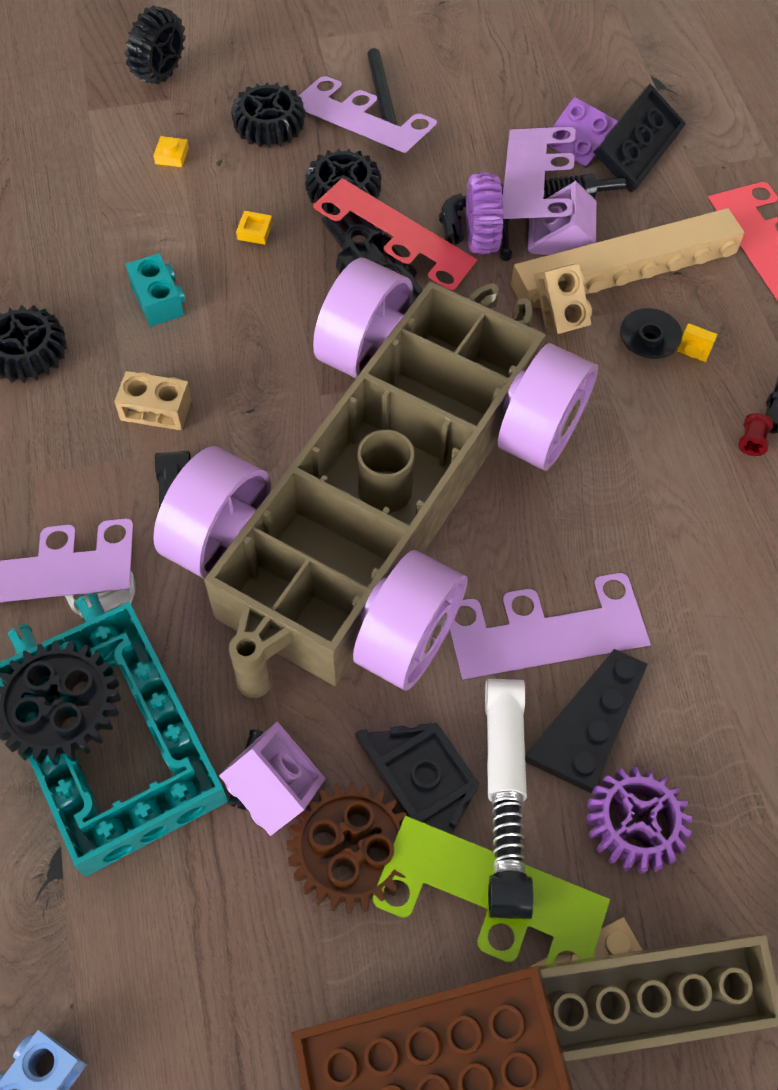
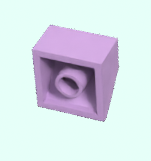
(561, 234)
(273, 779)

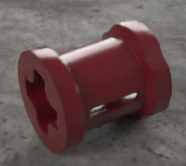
(755, 435)

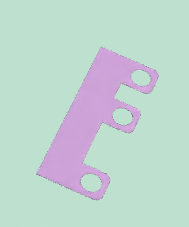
(356, 120)

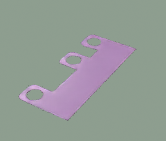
(526, 173)
(69, 573)
(541, 640)

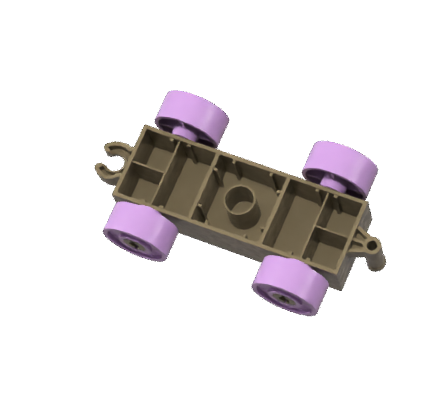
(338, 546)

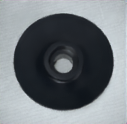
(651, 333)

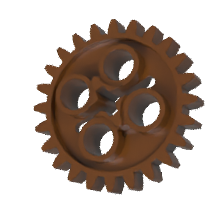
(332, 817)

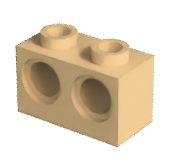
(555, 301)
(153, 400)

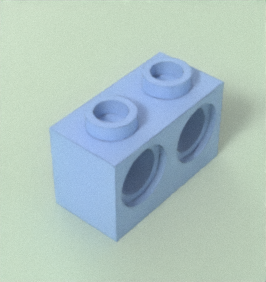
(24, 1074)

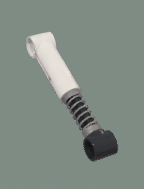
(509, 887)

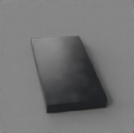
(640, 137)

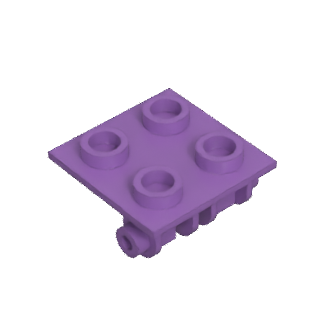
(590, 128)

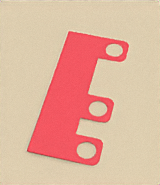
(404, 231)
(760, 235)

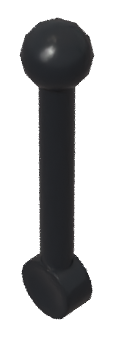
(506, 253)

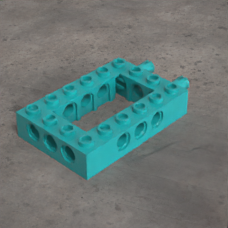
(192, 791)

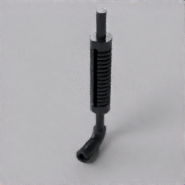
(452, 206)

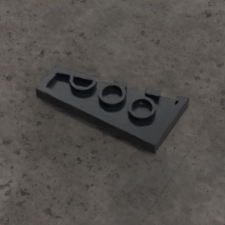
(586, 729)

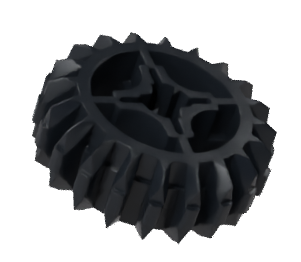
(155, 44)
(268, 114)
(341, 164)
(42, 339)

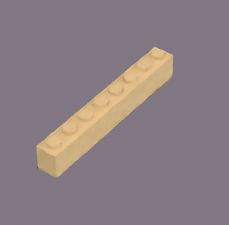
(638, 254)

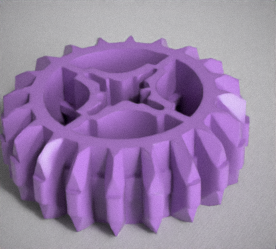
(484, 213)
(647, 832)

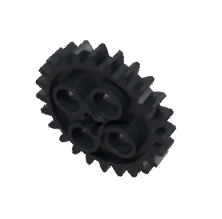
(44, 733)

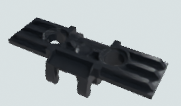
(371, 249)

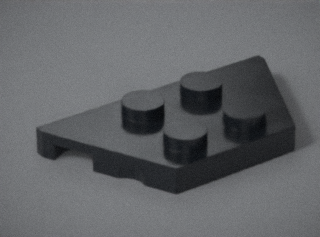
(422, 773)

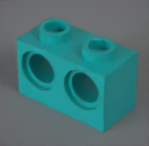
(155, 289)

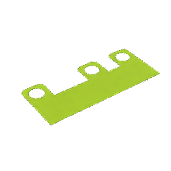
(463, 869)

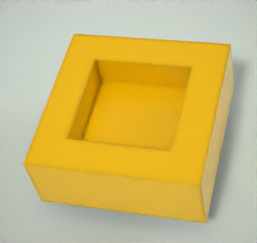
(171, 151)
(254, 227)
(697, 342)

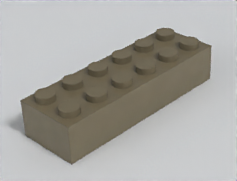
(662, 995)

